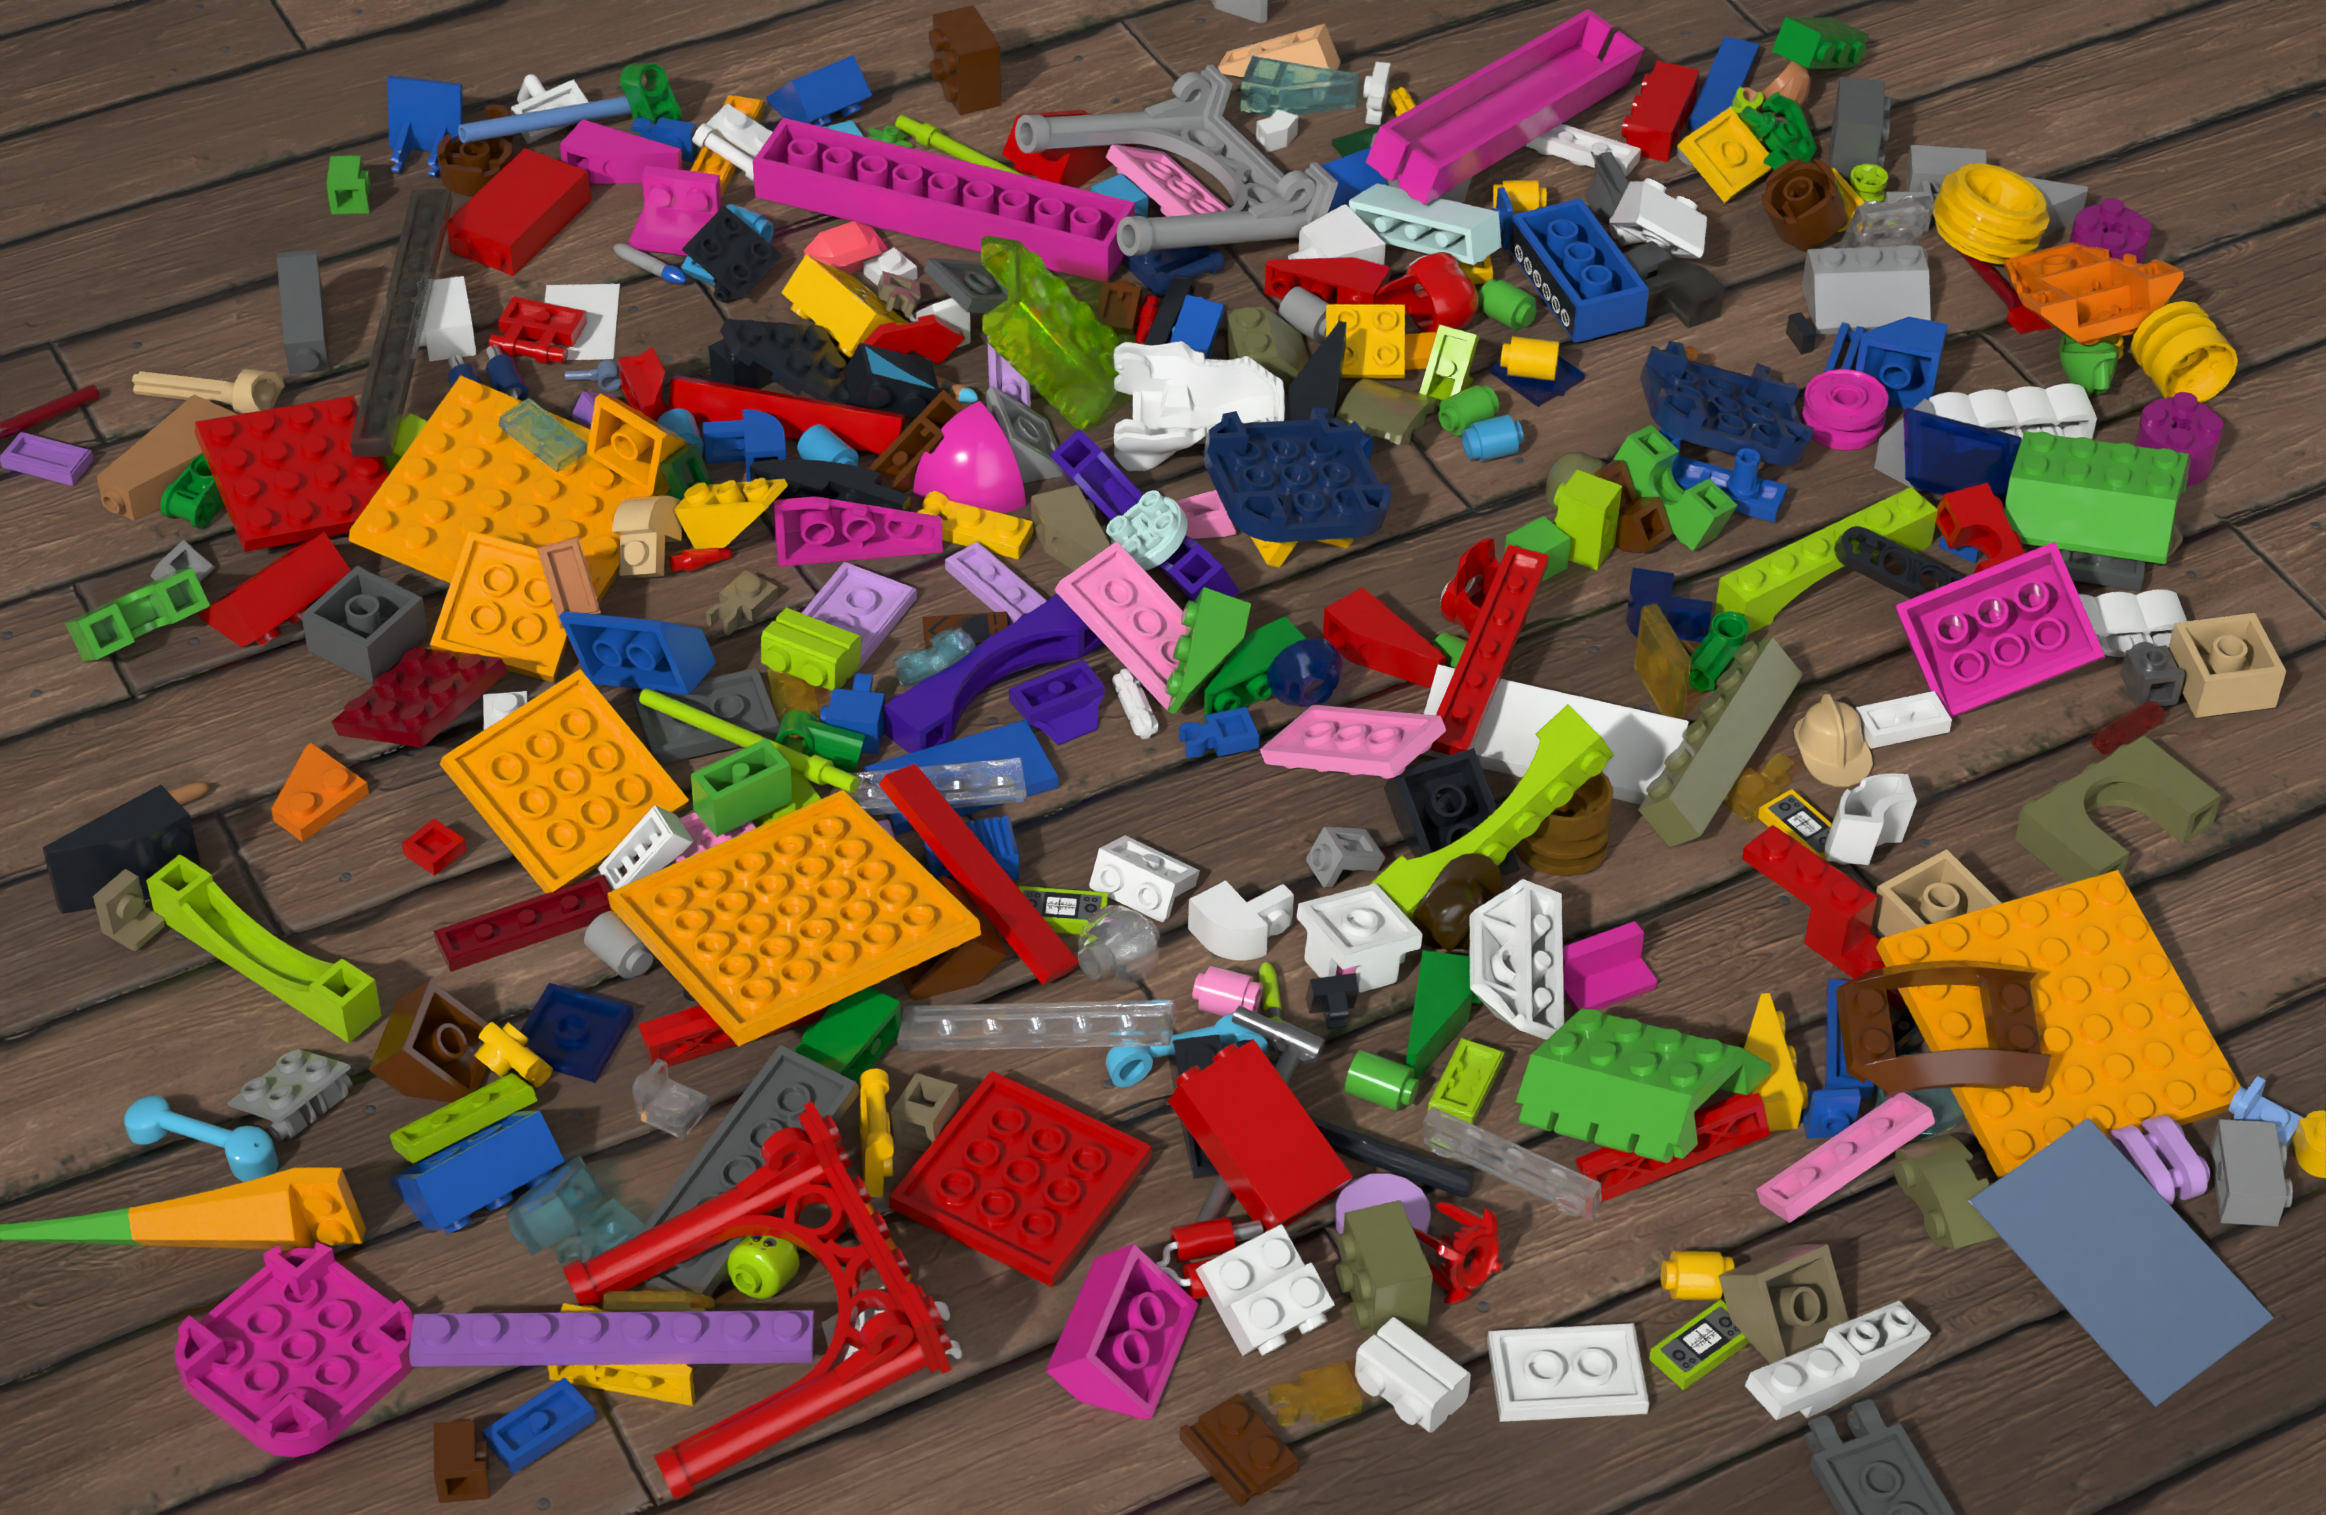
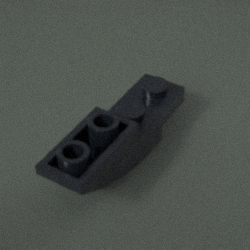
(830, 481)

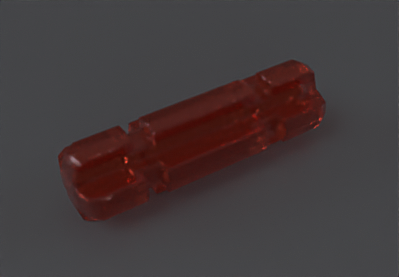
(2127, 727)

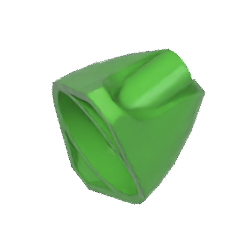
(2089, 364)

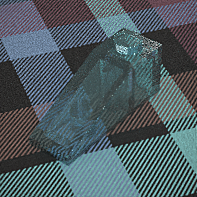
(1296, 88)

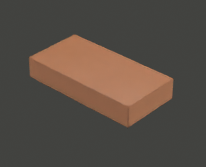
(568, 578)

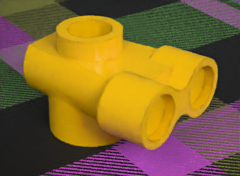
(506, 1049)

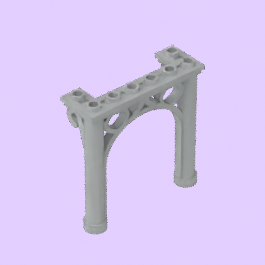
(1198, 131)

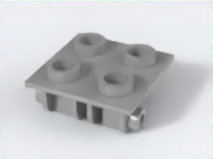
(294, 1092)

